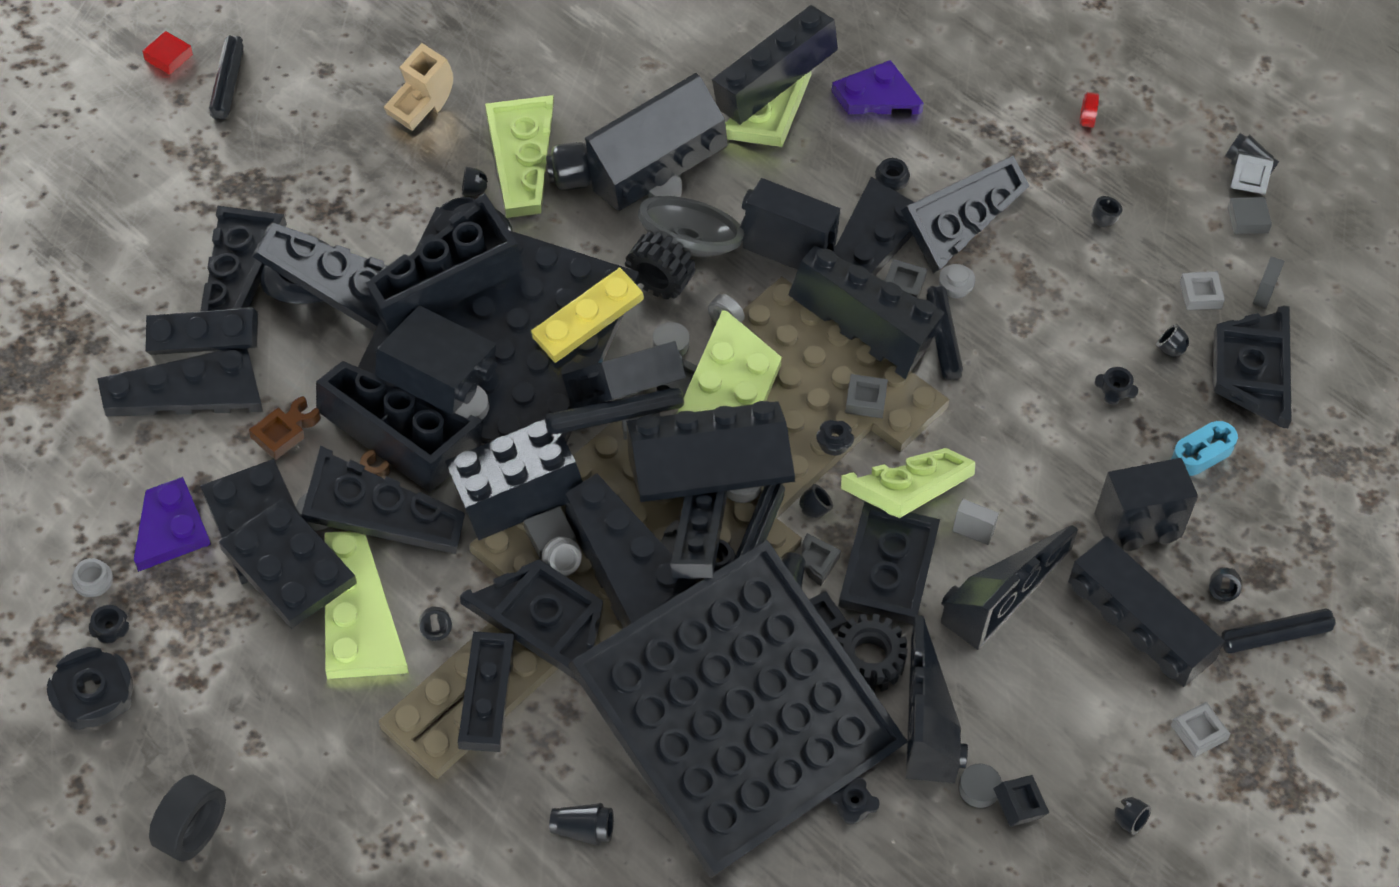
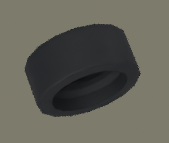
(187, 818)

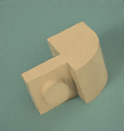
(426, 87)

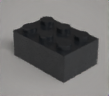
(514, 478)

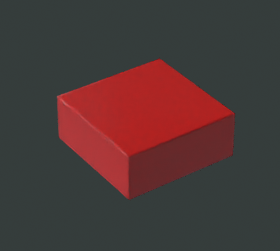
(167, 52)

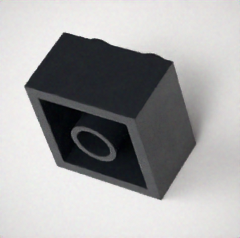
(1146, 504)

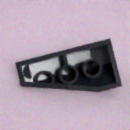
(996, 592)

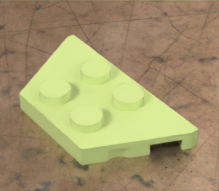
(733, 369)

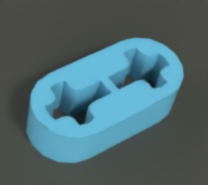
(1200, 442)

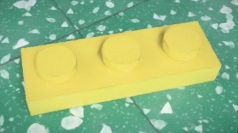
(587, 315)

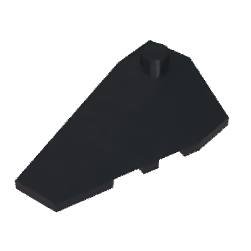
(933, 725)

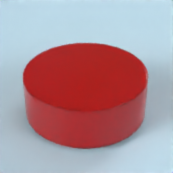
(1089, 109)

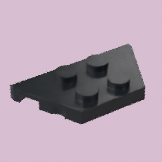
(1255, 364)
(542, 611)

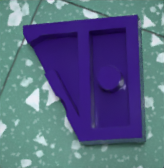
(876, 91)
(168, 525)

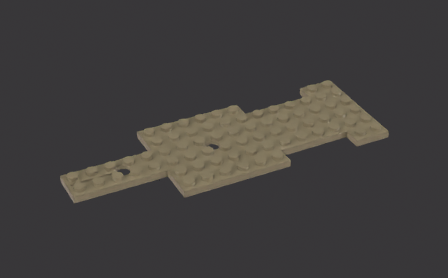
(810, 391)

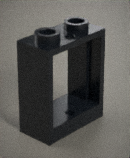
(624, 375)

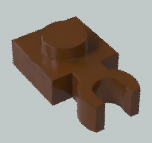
(283, 431)

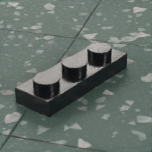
(201, 331)
(486, 692)

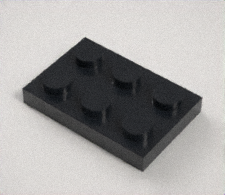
(243, 496)
(287, 562)
(889, 564)

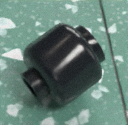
(569, 166)

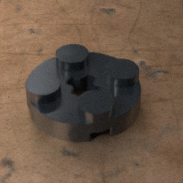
(92, 709)

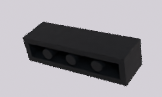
(775, 64)
(1145, 611)

